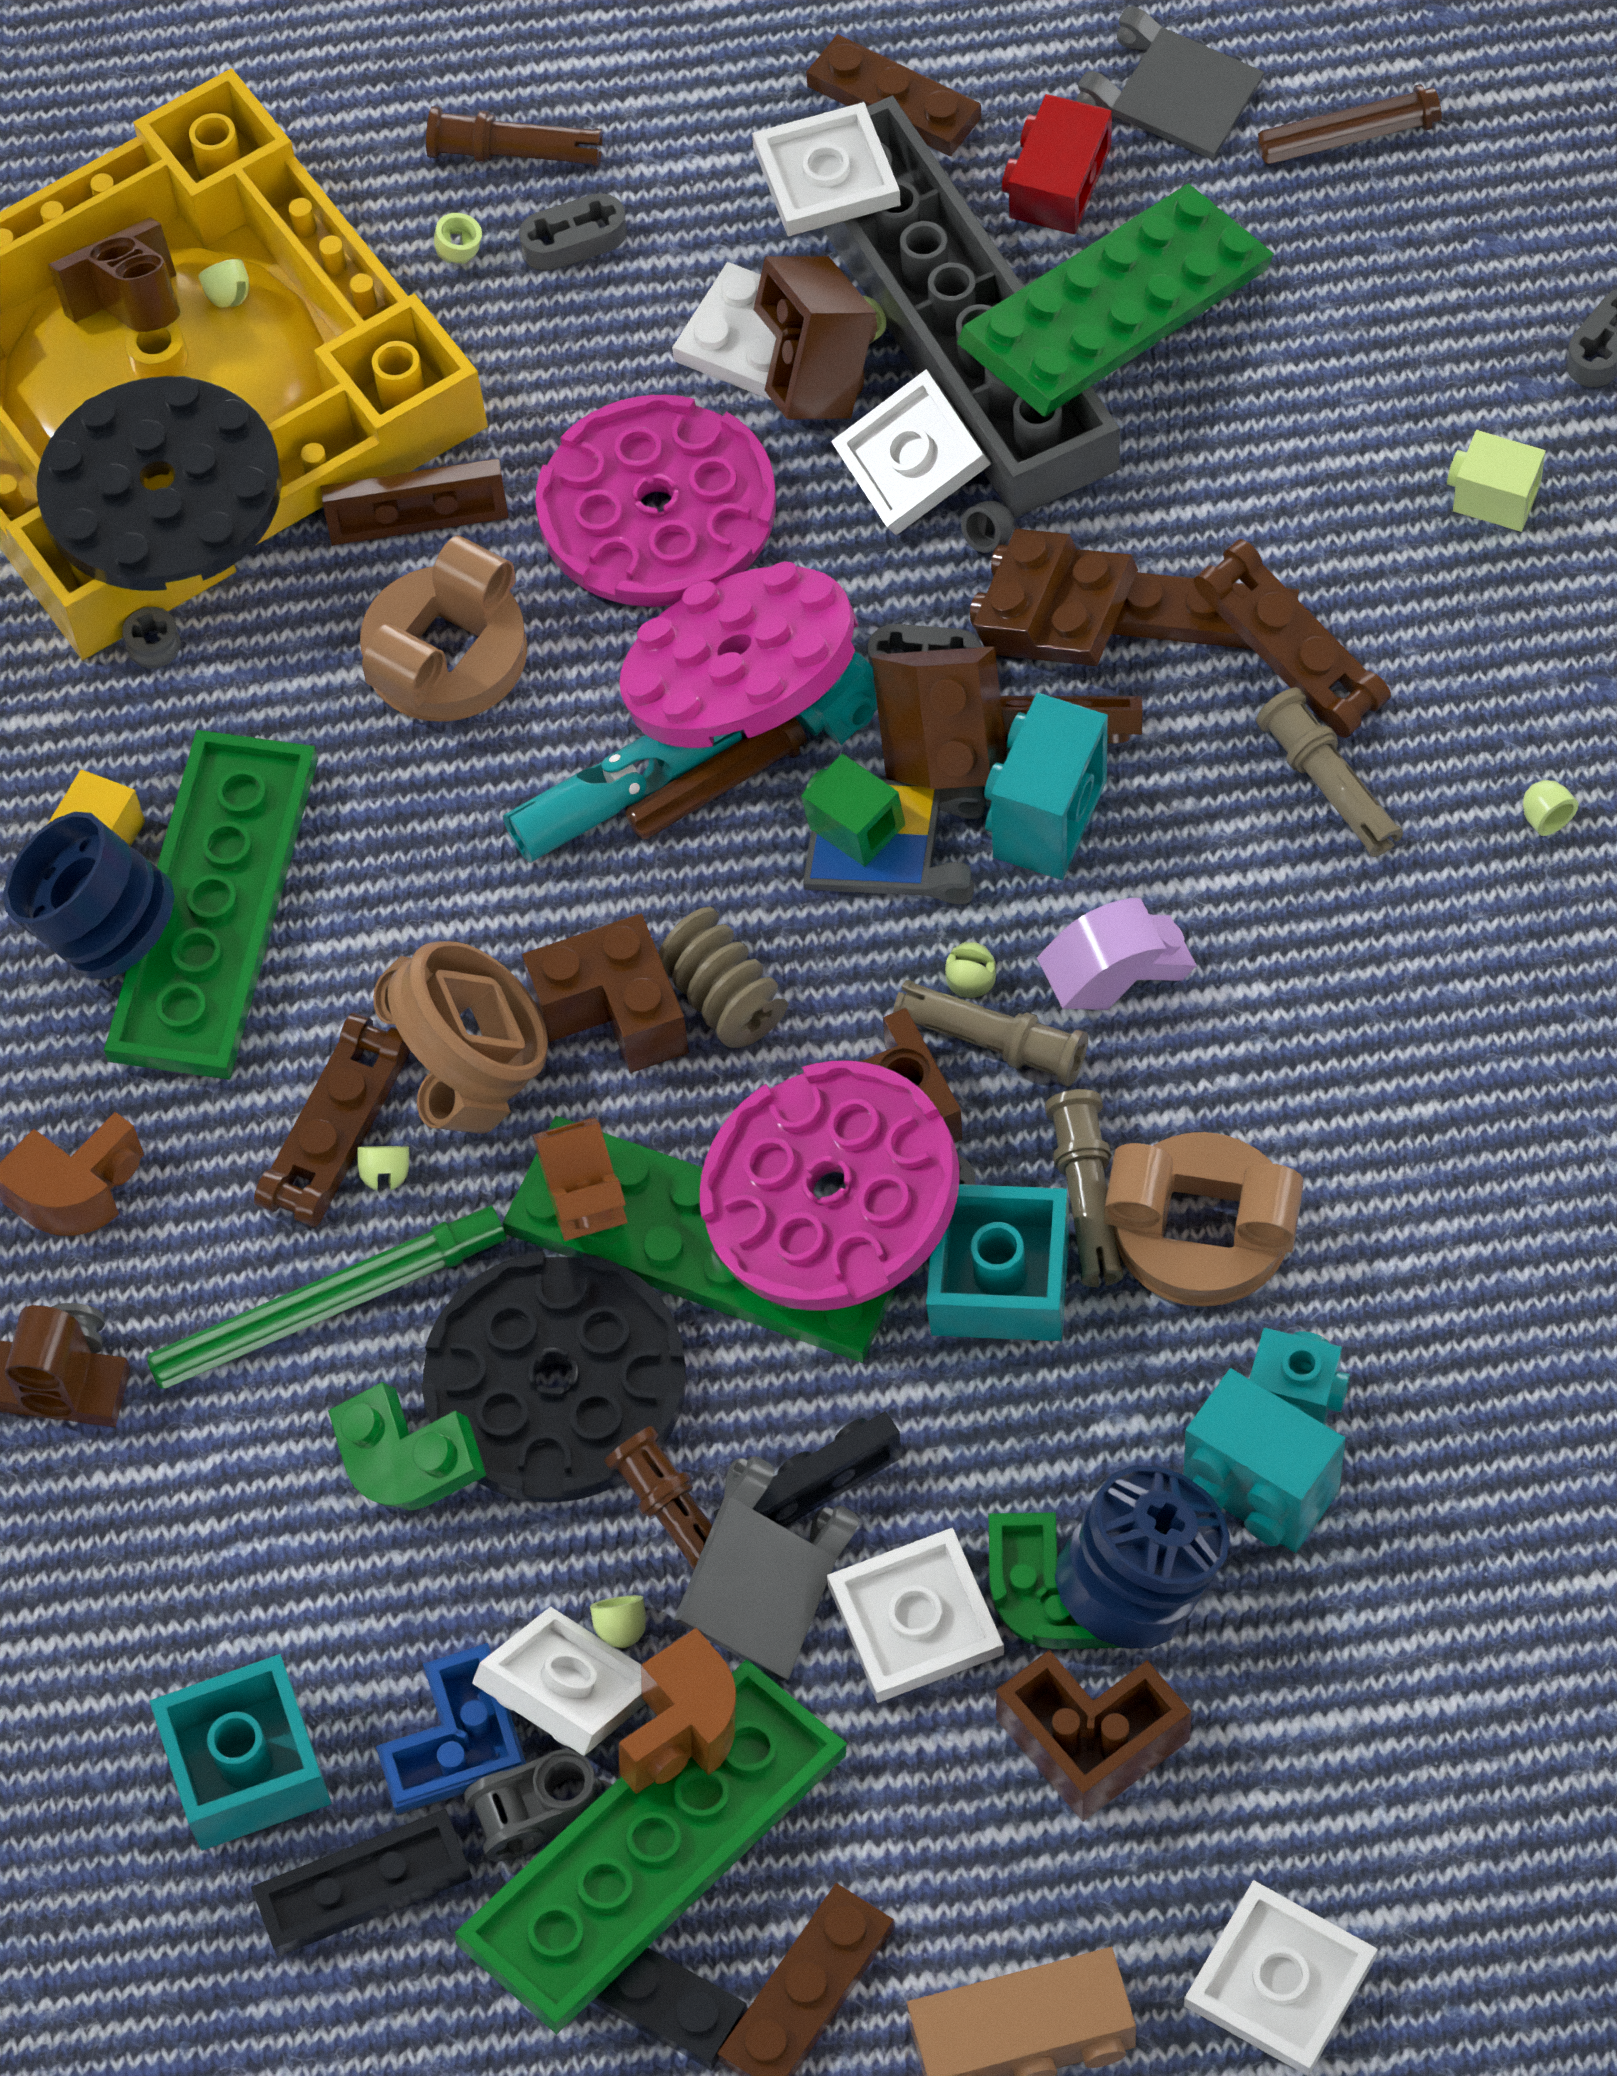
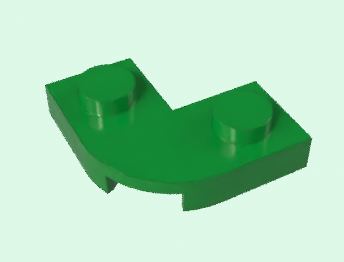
(401, 1466)
(1025, 1584)

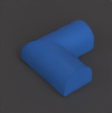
(468, 1745)

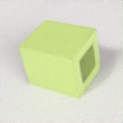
(1496, 480)

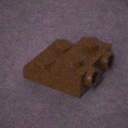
(1051, 598)

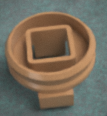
(468, 590)
(468, 1073)
(1210, 1167)

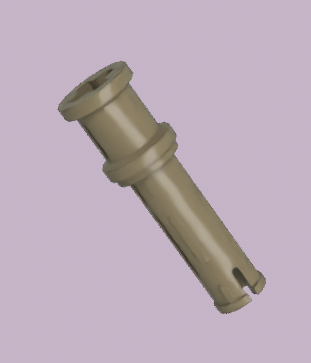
(1314, 752)
(1018, 1038)
(1082, 1160)

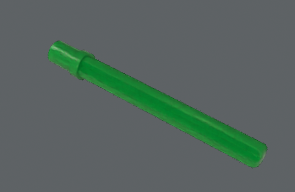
(326, 1297)

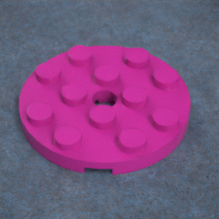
(646, 445)
(738, 655)
(863, 1237)

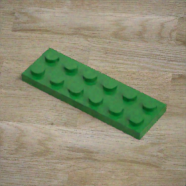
(1114, 299)
(227, 869)
(673, 1252)
(646, 1857)

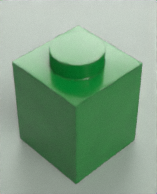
(852, 809)

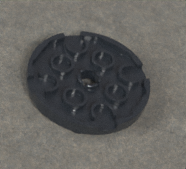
(142, 429)
(541, 1313)

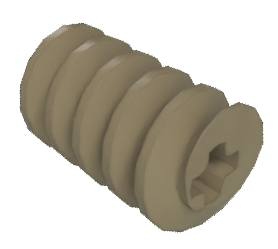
(720, 980)

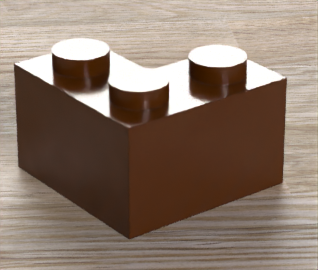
(819, 334)
(614, 979)
(1090, 1745)

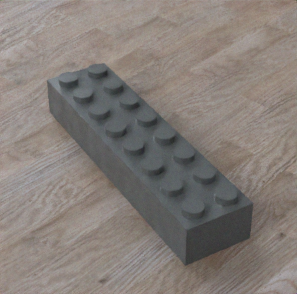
(931, 277)

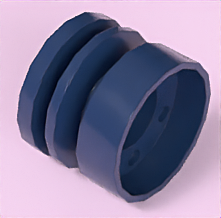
(88, 895)
(1142, 1557)

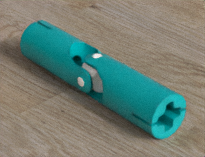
(602, 792)

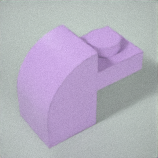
(1109, 951)

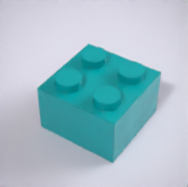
(1047, 785)
(1001, 1265)
(1264, 1460)
(240, 1752)

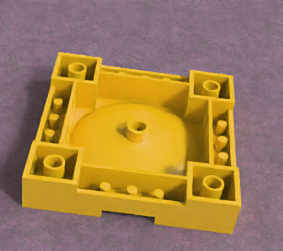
(320, 347)

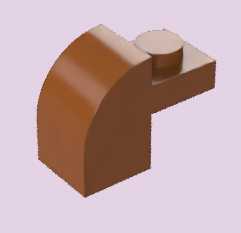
(580, 1178)
(70, 1192)
(695, 1714)

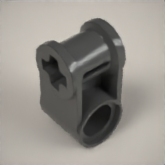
(529, 1803)

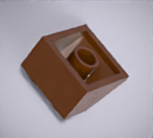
(940, 716)

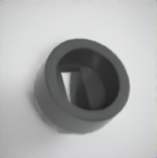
(981, 520)

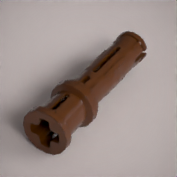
(485, 137)
(662, 1491)

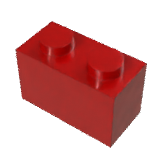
(1058, 163)

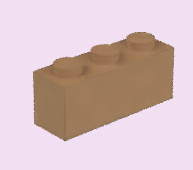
(1027, 2021)

